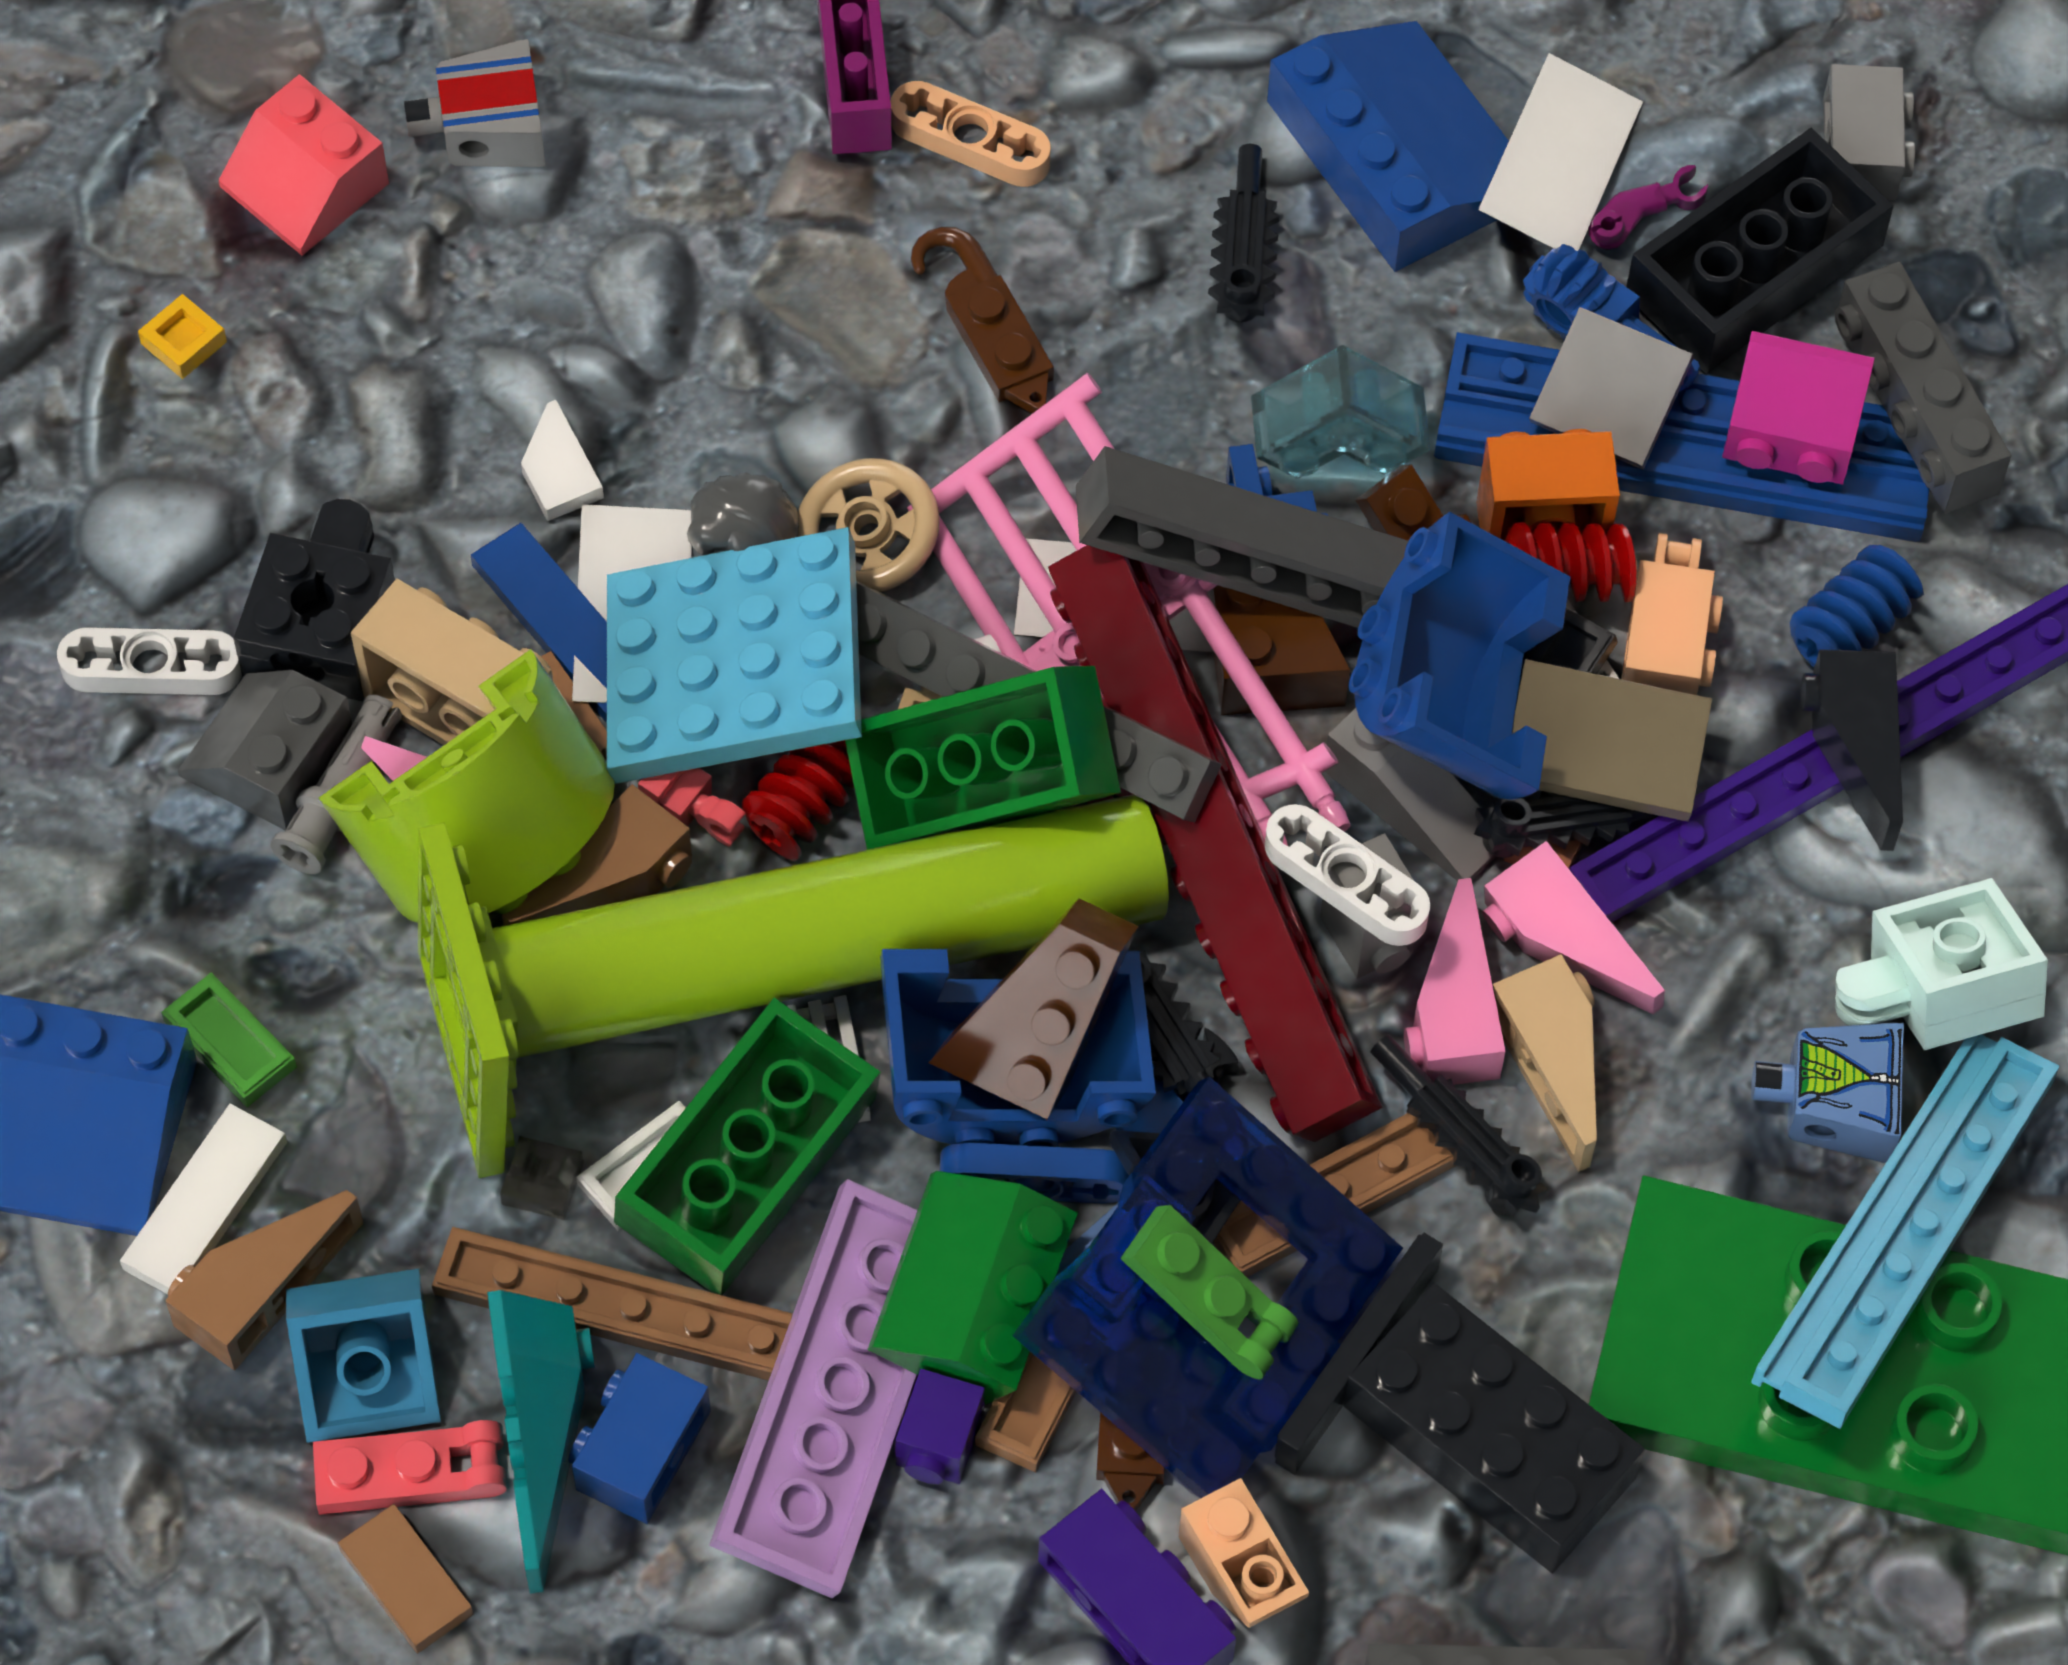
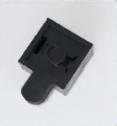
(312, 599)

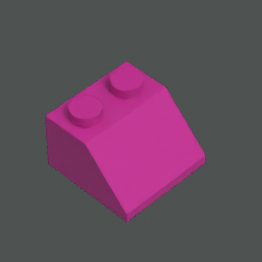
(1798, 408)

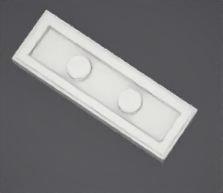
(204, 1198)

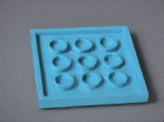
(732, 656)

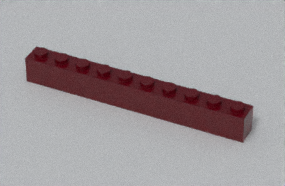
(1221, 856)

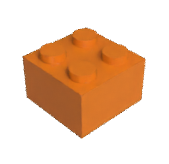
(1548, 481)

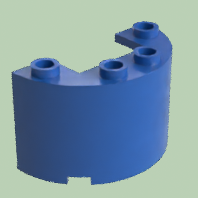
(1449, 654)
(924, 1009)

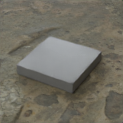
(1614, 383)

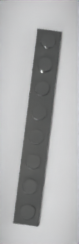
(953, 663)

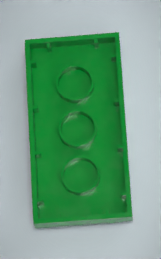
(1951, 1427)

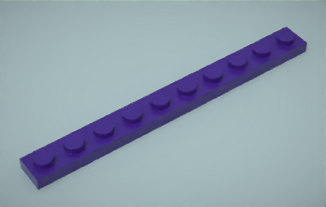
(1800, 776)

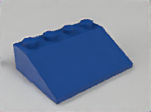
(1391, 135)
(88, 1112)

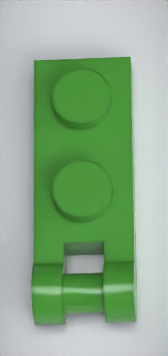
(1208, 1291)

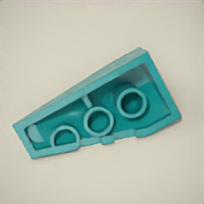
(543, 1397)

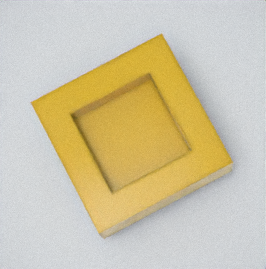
(182, 336)

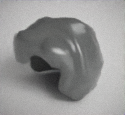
(740, 514)

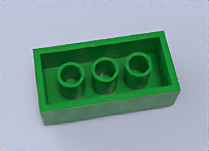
(983, 756)
(746, 1147)

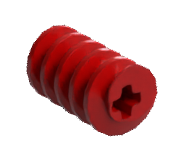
(1584, 556)
(798, 793)

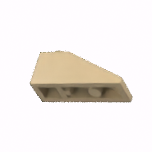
(1550, 1036)

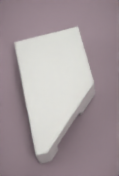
(558, 467)

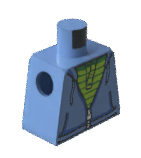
(1840, 1088)

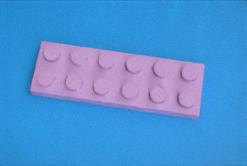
(825, 1407)

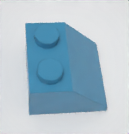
(362, 1355)

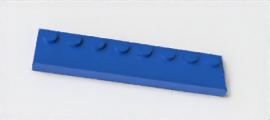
(1499, 382)

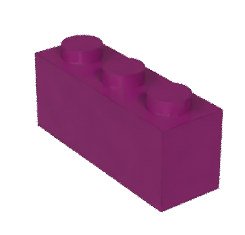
(855, 75)

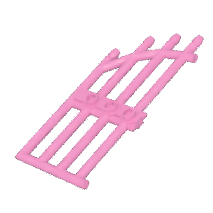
(1173, 589)

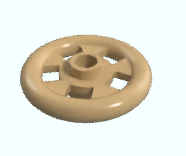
(886, 481)

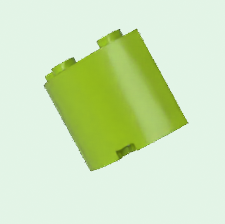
(511, 789)

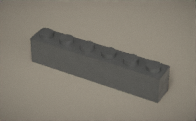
(1233, 537)

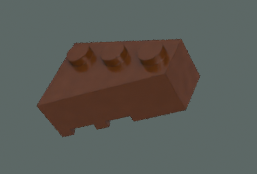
(1287, 649)

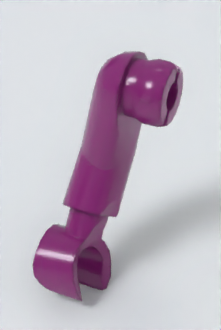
(1628, 208)

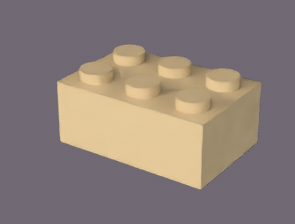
(429, 660)

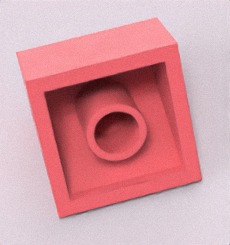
(304, 165)

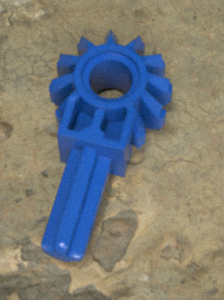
(1574, 280)

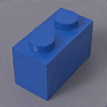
(639, 1437)

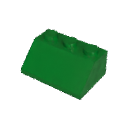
(970, 1279)

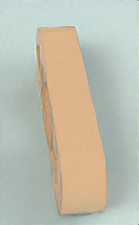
(981, 155)

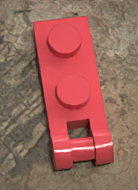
(408, 1468)

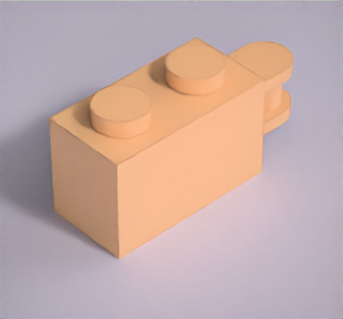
(1671, 620)

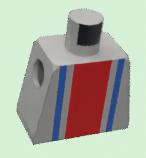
(484, 109)

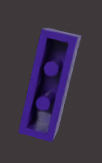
(1132, 1589)

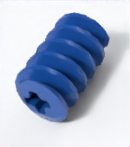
(1857, 604)

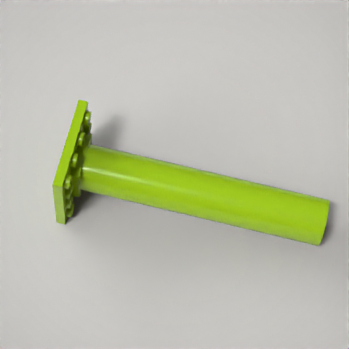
(752, 938)

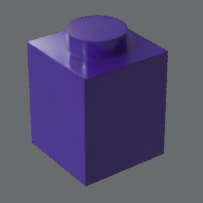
(939, 1428)

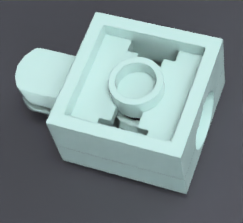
(1947, 967)

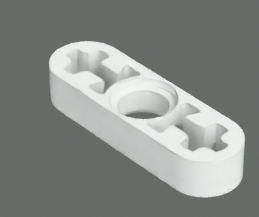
(104, 678)
(1395, 887)

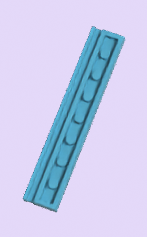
(1905, 1227)

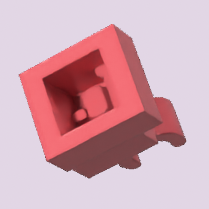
(689, 797)

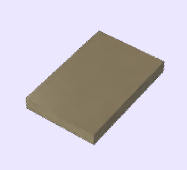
(1615, 738)

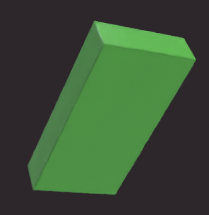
(230, 1040)

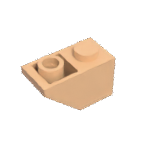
(1239, 1554)

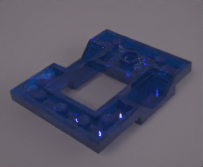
(1144, 1360)

